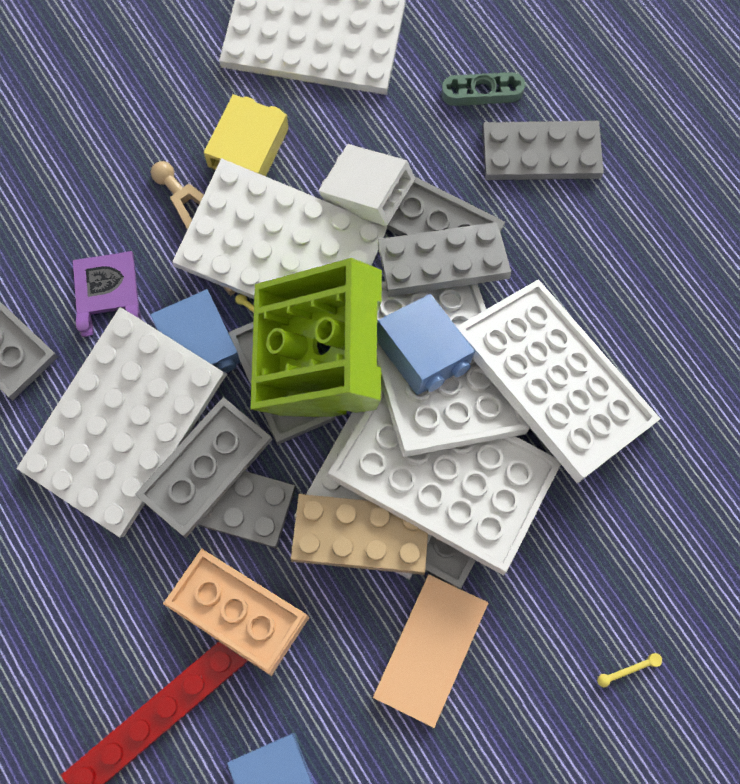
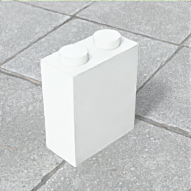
(368, 183)

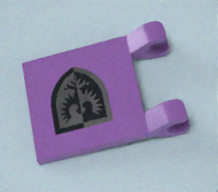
(104, 286)

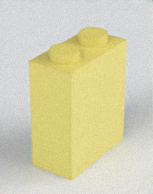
(247, 135)

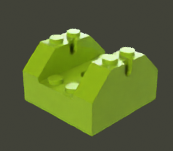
(326, 306)

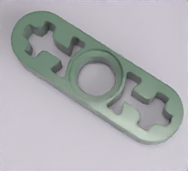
(490, 79)

